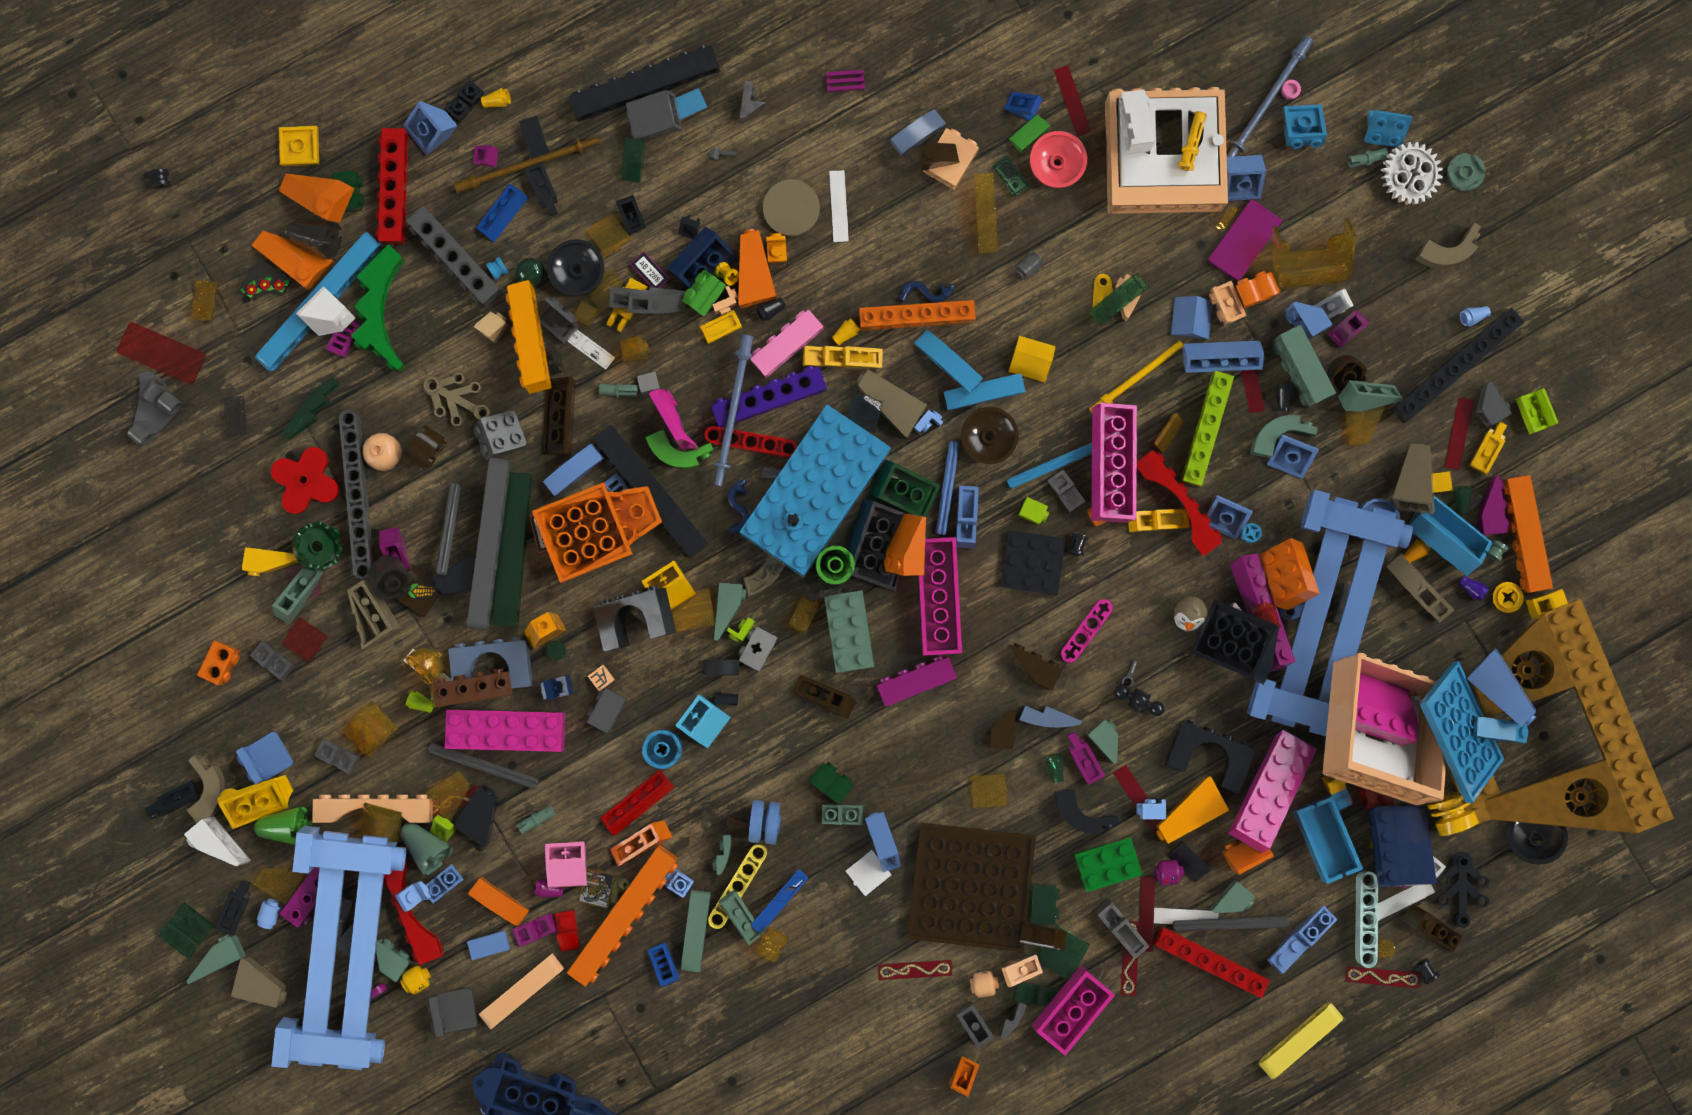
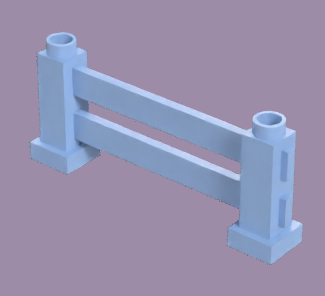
(313, 1042)

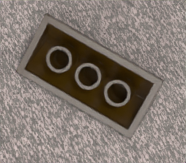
(559, 417)

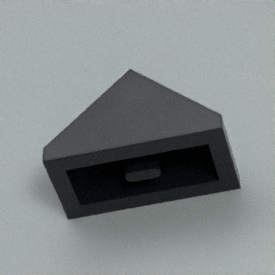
(630, 214)

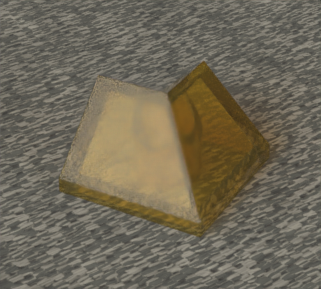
(381, 822)

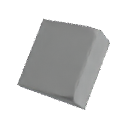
(648, 382)

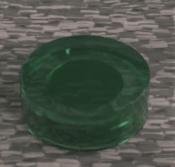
(556, 650)

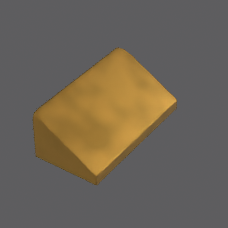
(1168, 433)

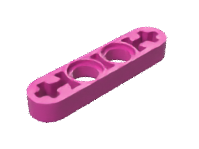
(1084, 629)

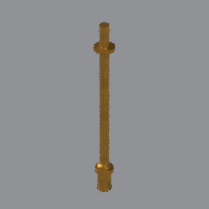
(474, 182)

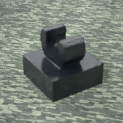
(689, 227)

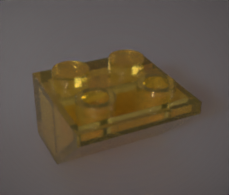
(369, 729)

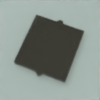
(865, 411)

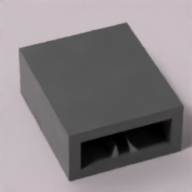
(653, 116)

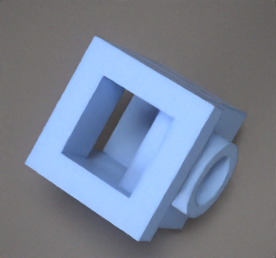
(1151, 809)

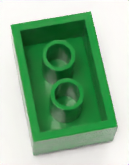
(1107, 864)

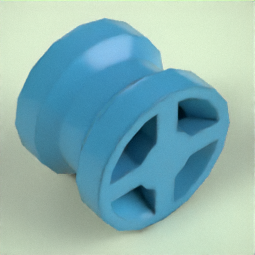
(497, 268)
(1254, 531)

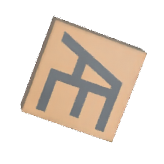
(601, 678)

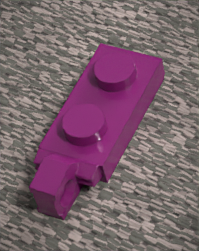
(1084, 759)

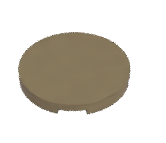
(791, 208)

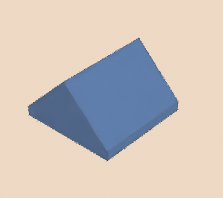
(1191, 317)
(1292, 456)
(1227, 516)

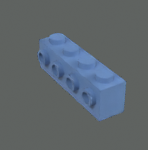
(1223, 356)

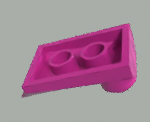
(666, 406)

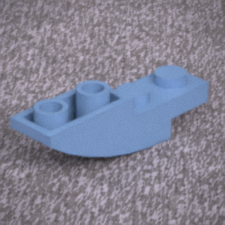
(1301, 938)

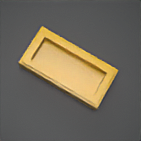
(721, 327)

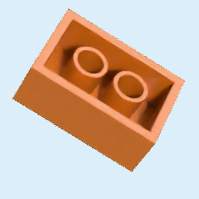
(1289, 574)

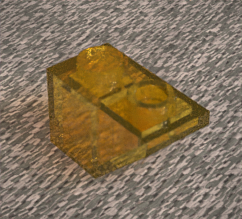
(634, 349)

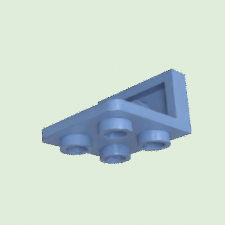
(264, 758)

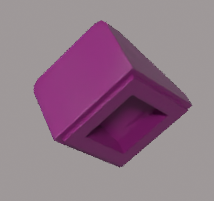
(485, 156)

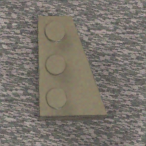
(371, 614)

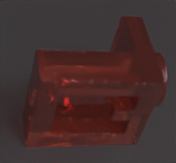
(1267, 612)

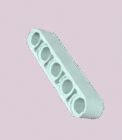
(1372, 926)

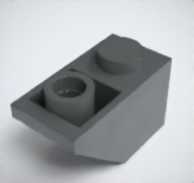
(1491, 406)

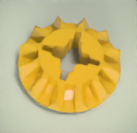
(1516, 597)

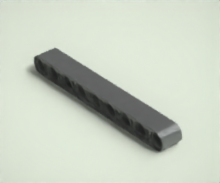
(352, 486)
(488, 543)

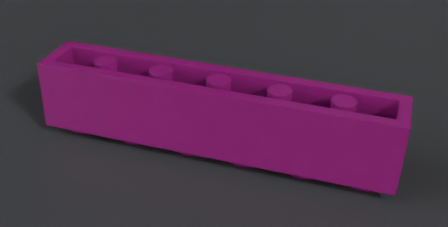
(1255, 590)

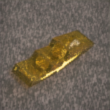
(985, 212)

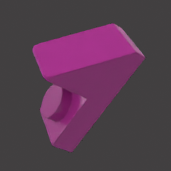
(1348, 328)

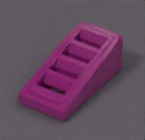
(346, 346)

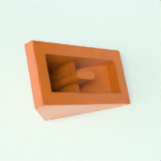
(964, 1076)

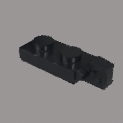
(542, 187)
(173, 800)
(234, 908)

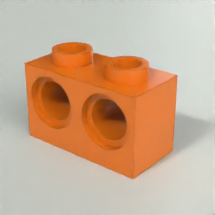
(215, 660)

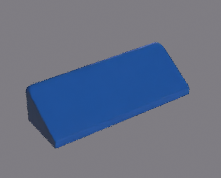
(501, 212)

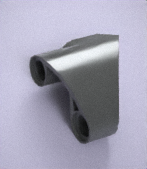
(154, 408)

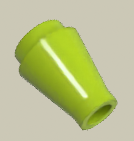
(419, 702)

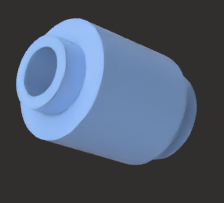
(268, 913)

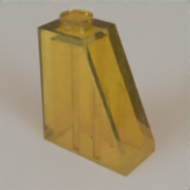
(695, 612)

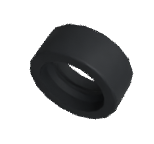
(720, 667)

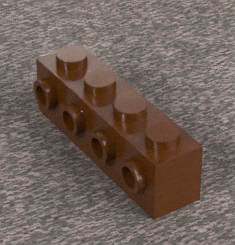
(470, 689)

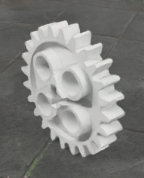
(1426, 181)

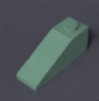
(1365, 396)
(296, 595)
(729, 602)
(219, 956)

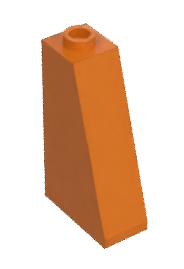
(754, 273)

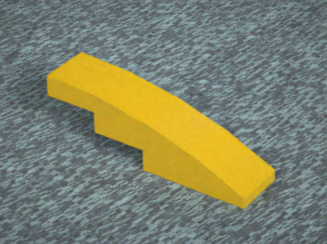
(842, 357)

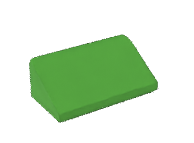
(1029, 133)

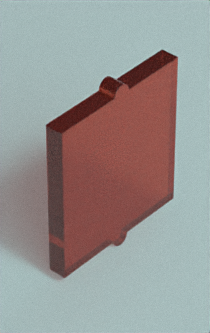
(305, 639)

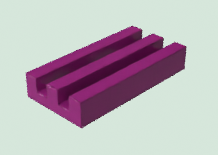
(845, 80)

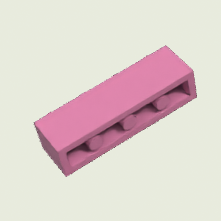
(787, 343)

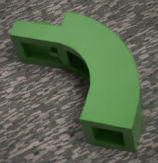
(677, 459)

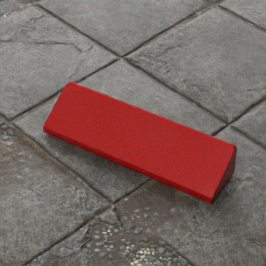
(637, 803)

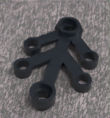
(1462, 886)

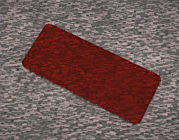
(161, 353)

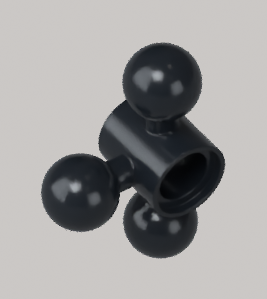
(1139, 700)

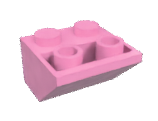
(566, 864)

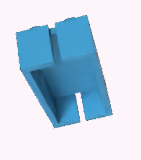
(1451, 537)
(1327, 839)

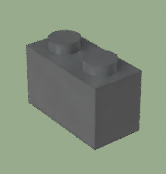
(607, 710)
(974, 1024)

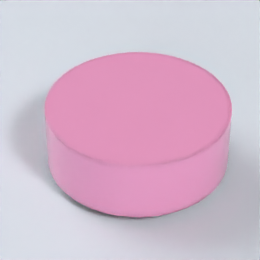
(1290, 89)

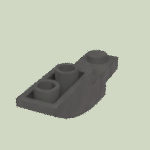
(647, 301)

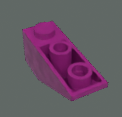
(1491, 513)

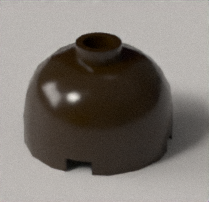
(1345, 369)

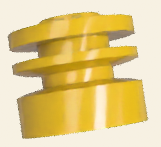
(1453, 815)

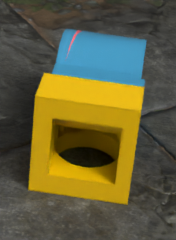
(1339, 792)

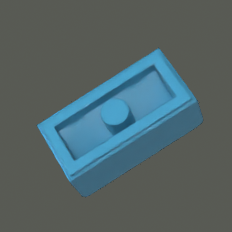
(690, 103)

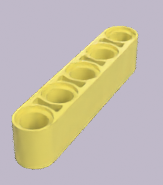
(741, 876)
(1300, 1040)

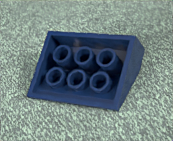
(1402, 846)

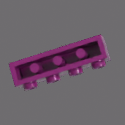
(303, 902)

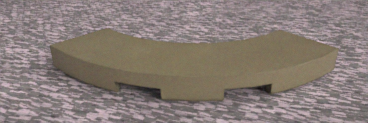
(763, 577)

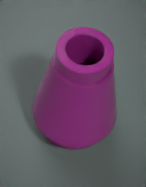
(543, 891)

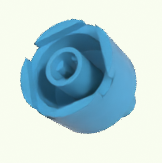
(673, 751)

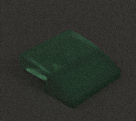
(186, 930)
(1064, 961)

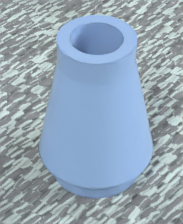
(1471, 316)

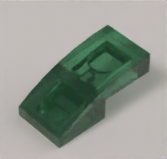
(1034, 993)

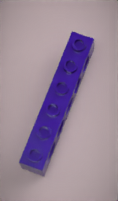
(816, 386)

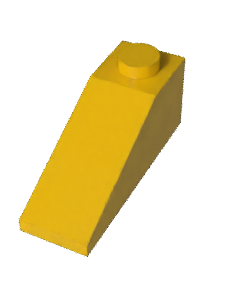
(265, 561)

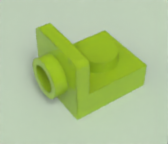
(744, 627)
(442, 828)

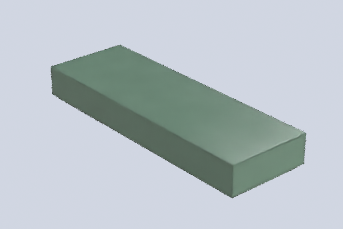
(740, 917)

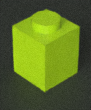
(1033, 511)

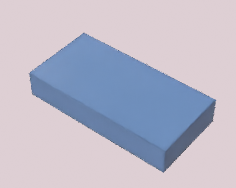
(488, 945)

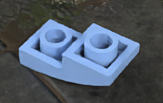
(678, 882)

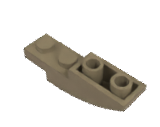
(1419, 587)

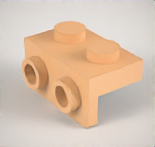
(1227, 303)

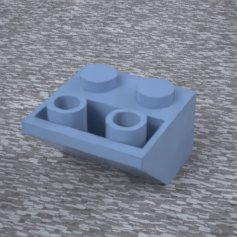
(1309, 317)

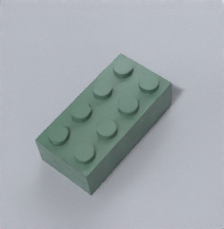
(1303, 366)
(849, 631)

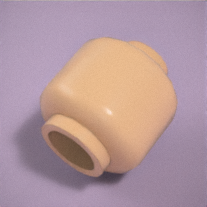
(984, 984)

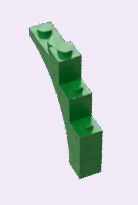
(377, 279)

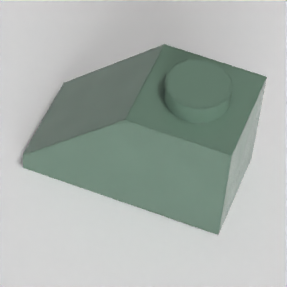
(1105, 738)
(1233, 899)

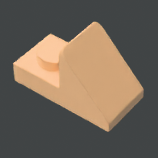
(1021, 970)

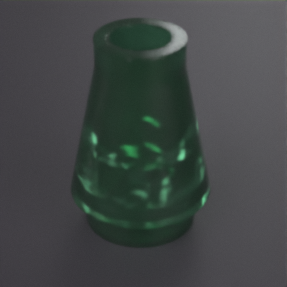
(1462, 498)
(1055, 765)

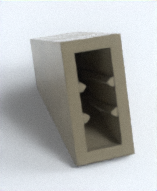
(257, 984)

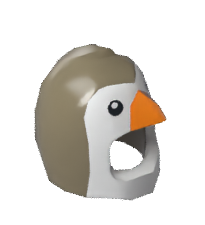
(1190, 612)

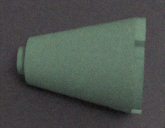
(424, 847)

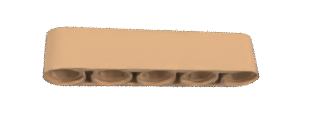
(521, 991)

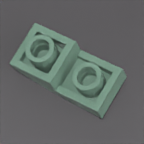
(842, 814)
(721, 859)

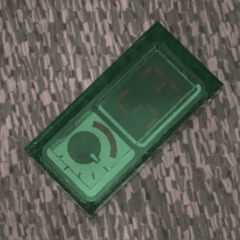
(1011, 176)

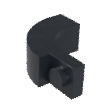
(1069, 810)

